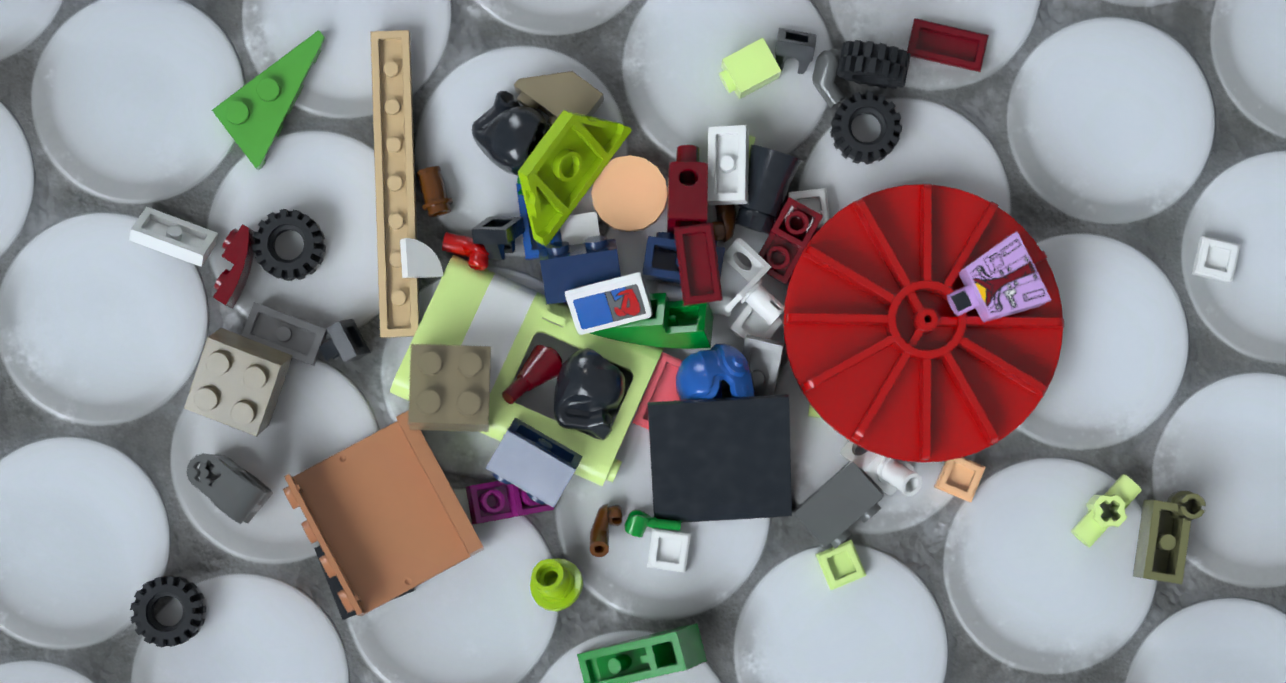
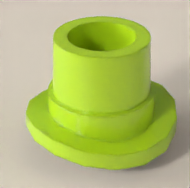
(556, 584)

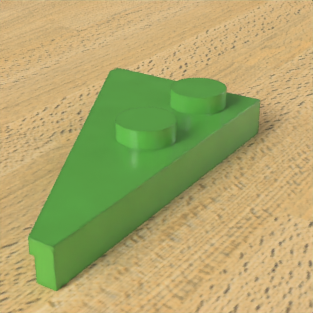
(258, 109)

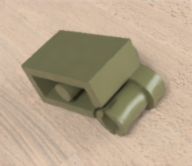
(1165, 536)

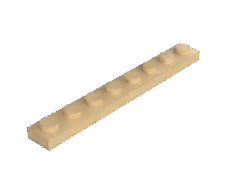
(394, 179)

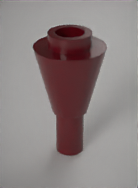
(541, 366)

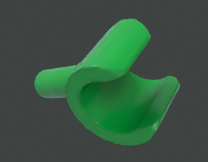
(639, 520)

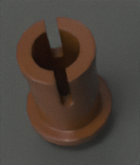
(434, 191)

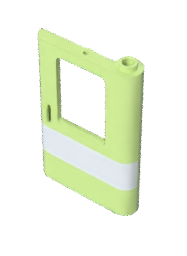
(497, 312)

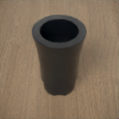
(767, 186)

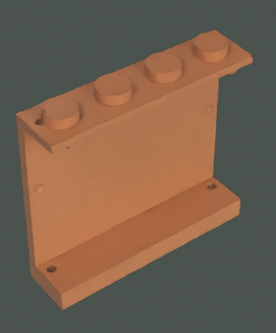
(382, 516)

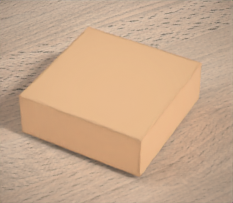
(960, 478)

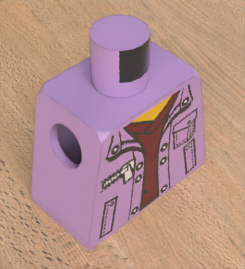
(1000, 283)

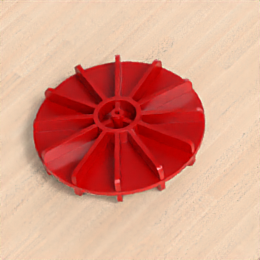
(885, 348)

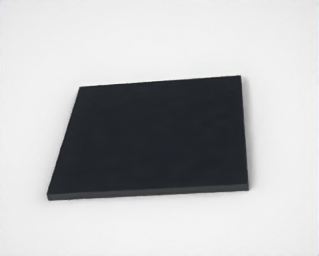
(721, 458)

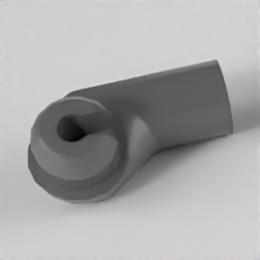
(824, 77)

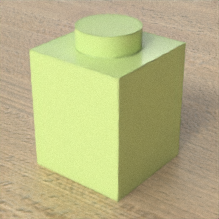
(749, 69)

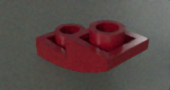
(789, 238)
(240, 253)

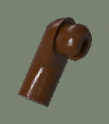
(725, 222)
(599, 532)

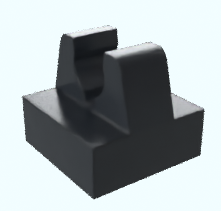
(795, 45)
(498, 235)
(345, 342)

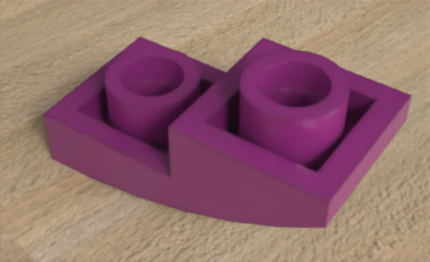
(500, 501)

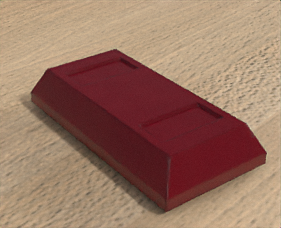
(947, 45)
(698, 264)

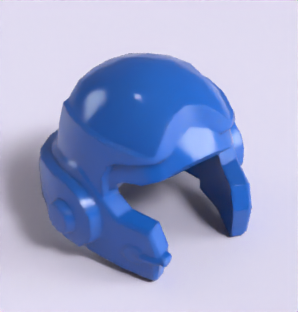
(702, 374)

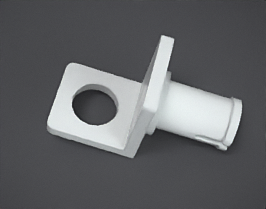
(753, 293)
(885, 472)

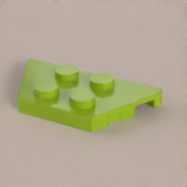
(565, 168)

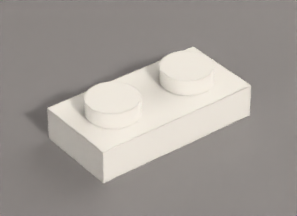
(728, 165)
(173, 236)

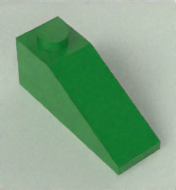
(644, 657)

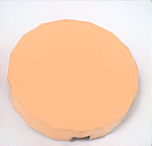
(629, 194)

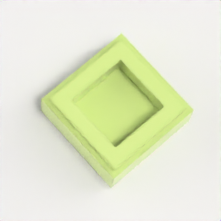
(840, 565)

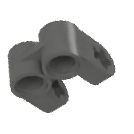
(234, 492)

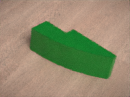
(668, 327)

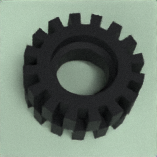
(873, 64)
(882, 111)
(272, 228)
(144, 611)

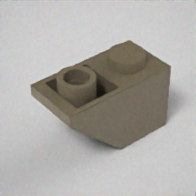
(557, 93)

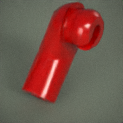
(464, 246)

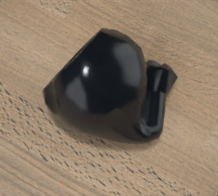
(509, 132)
(587, 392)

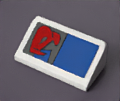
(609, 303)

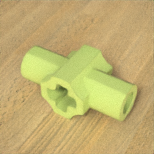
(1120, 496)

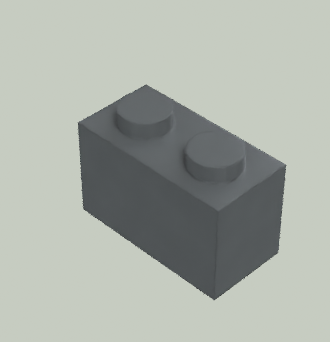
(839, 505)

